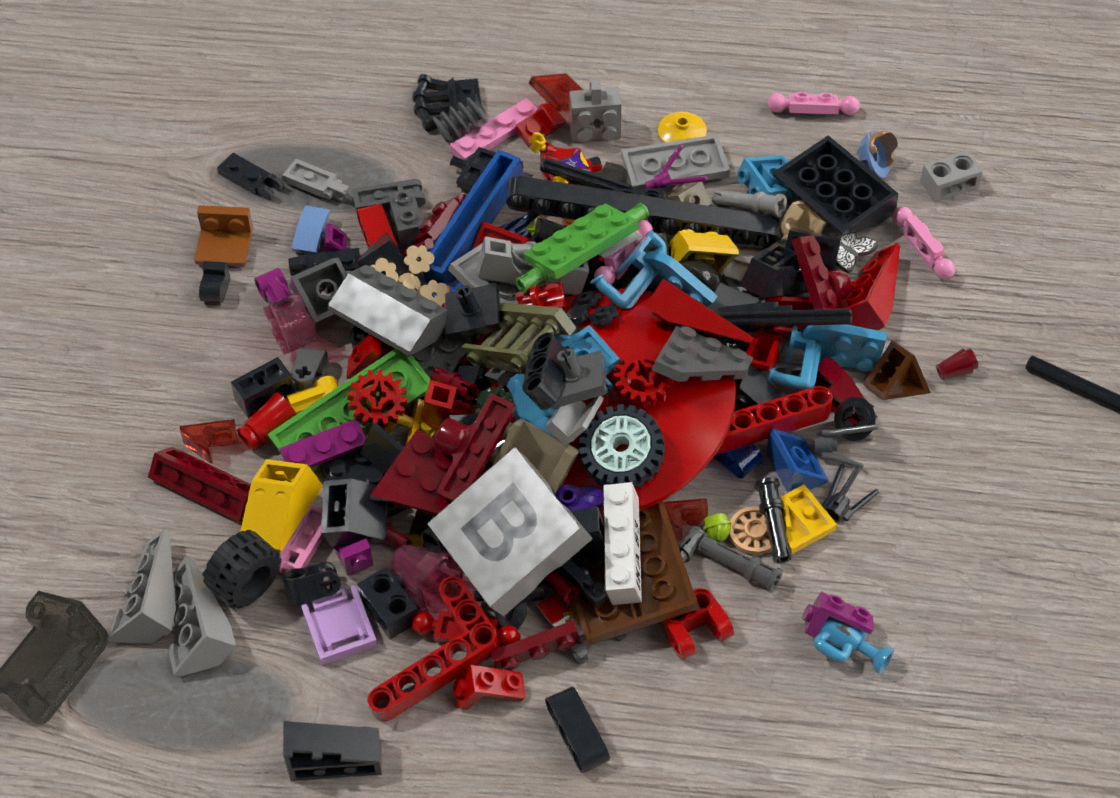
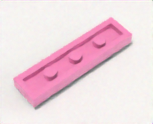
(494, 131)

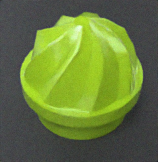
(717, 527)

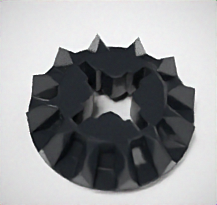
(847, 409)

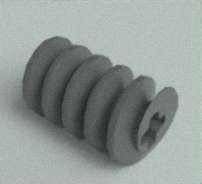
(460, 118)

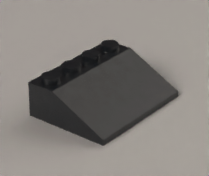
(838, 187)

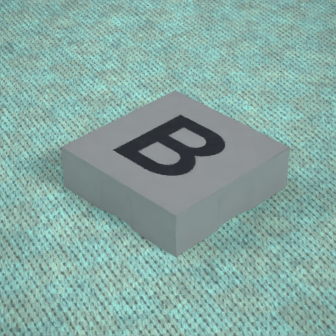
(509, 531)

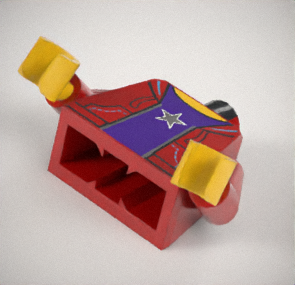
(568, 156)

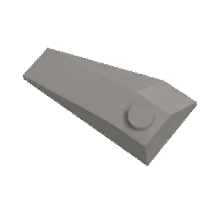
(150, 597)
(200, 625)

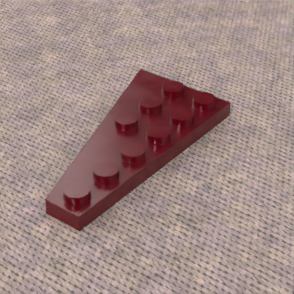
(416, 477)

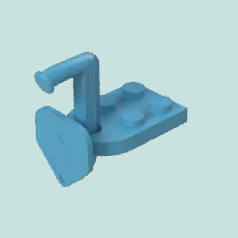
(652, 270)
(845, 344)

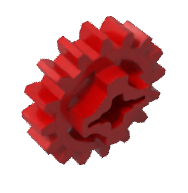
(641, 380)
(365, 397)

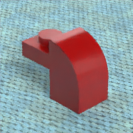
(440, 404)

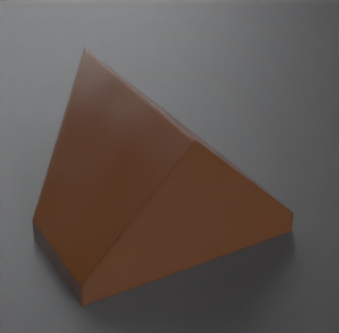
(897, 374)

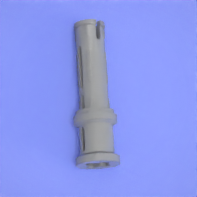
(758, 202)

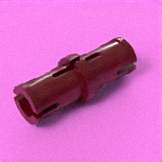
(455, 379)

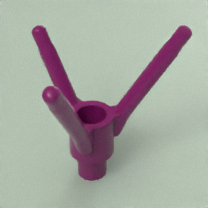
(663, 179)

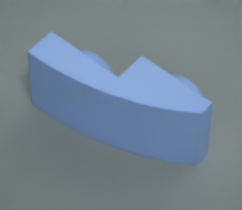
(310, 229)

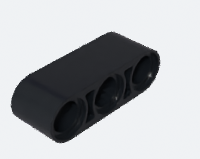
(544, 372)
(577, 729)

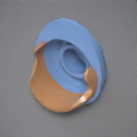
(877, 151)

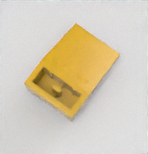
(279, 500)

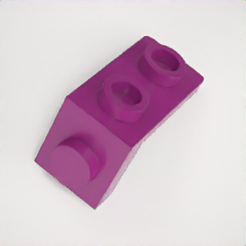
(355, 556)
(834, 606)

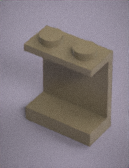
(541, 448)

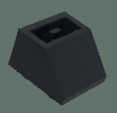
(351, 514)

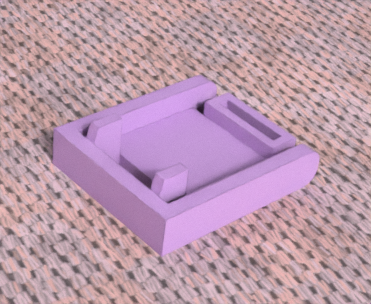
(336, 622)

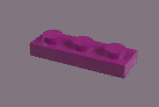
(325, 445)

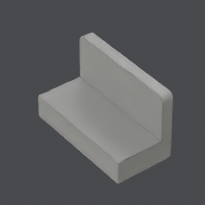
(572, 419)

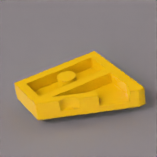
(804, 519)

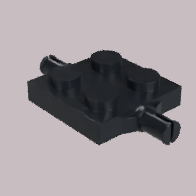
(472, 167)

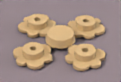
(409, 279)

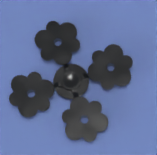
(583, 302)

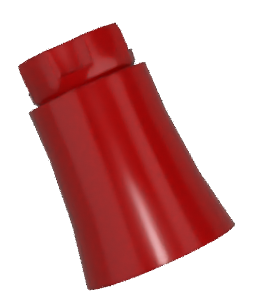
(264, 421)

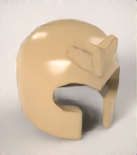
(801, 217)

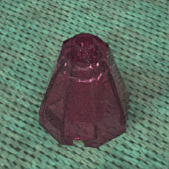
(423, 572)

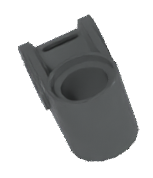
(308, 367)

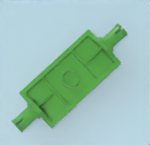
(579, 243)

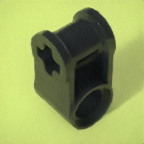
(308, 583)

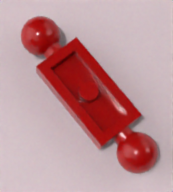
(447, 629)

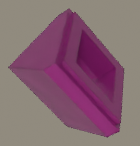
(334, 238)

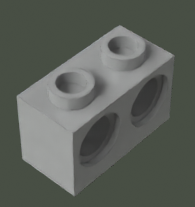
(951, 176)

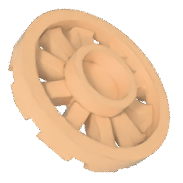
(751, 530)

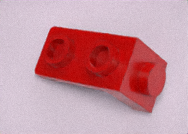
(490, 682)

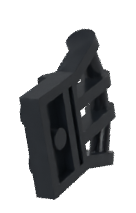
(452, 91)

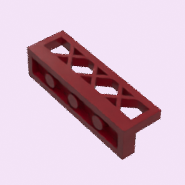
(200, 482)

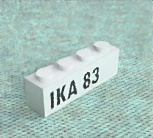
(622, 543)

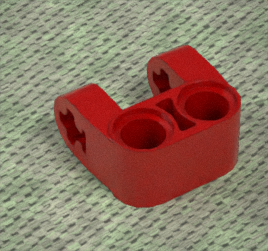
(712, 615)

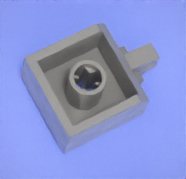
(595, 113)

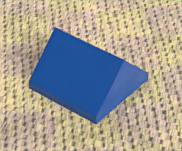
(794, 461)

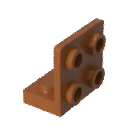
(224, 235)

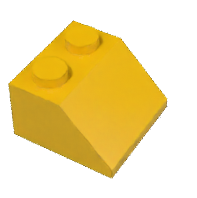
(708, 247)

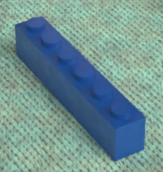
(480, 205)

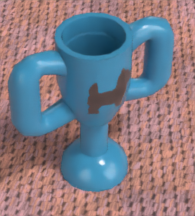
(849, 640)

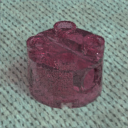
(291, 323)

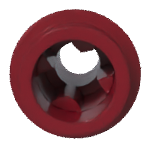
(958, 364)

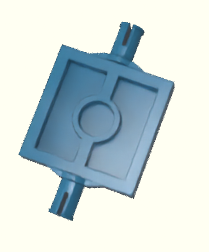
(587, 342)

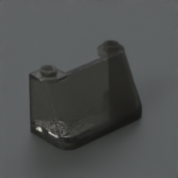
(51, 657)

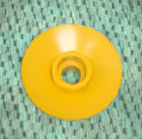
(681, 126)

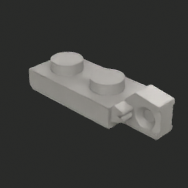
(315, 181)

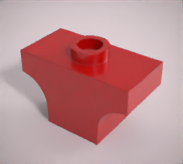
(365, 354)

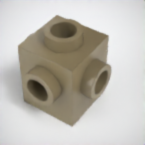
(690, 193)

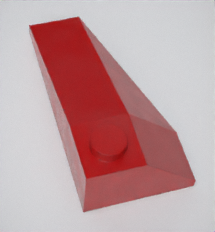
(874, 291)
(681, 309)

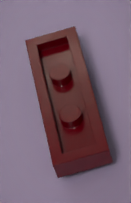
(536, 646)

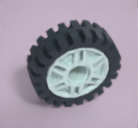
(617, 428)

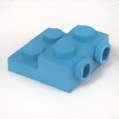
(757, 175)

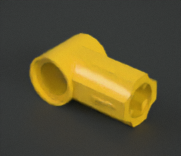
(305, 398)

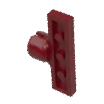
(823, 285)
(471, 444)

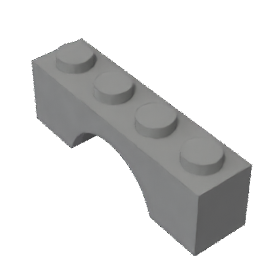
(500, 263)

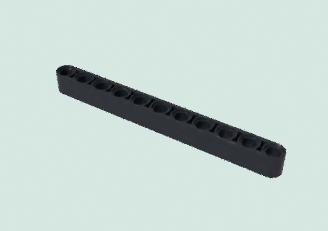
(665, 215)

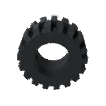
(242, 569)

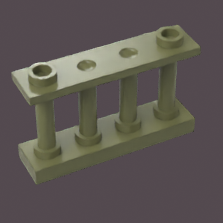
(518, 319)

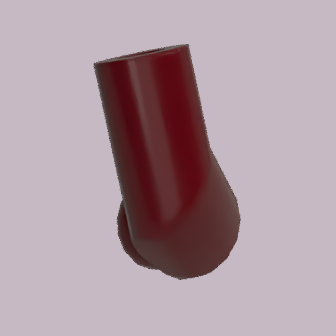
(393, 536)

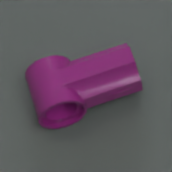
(272, 286)

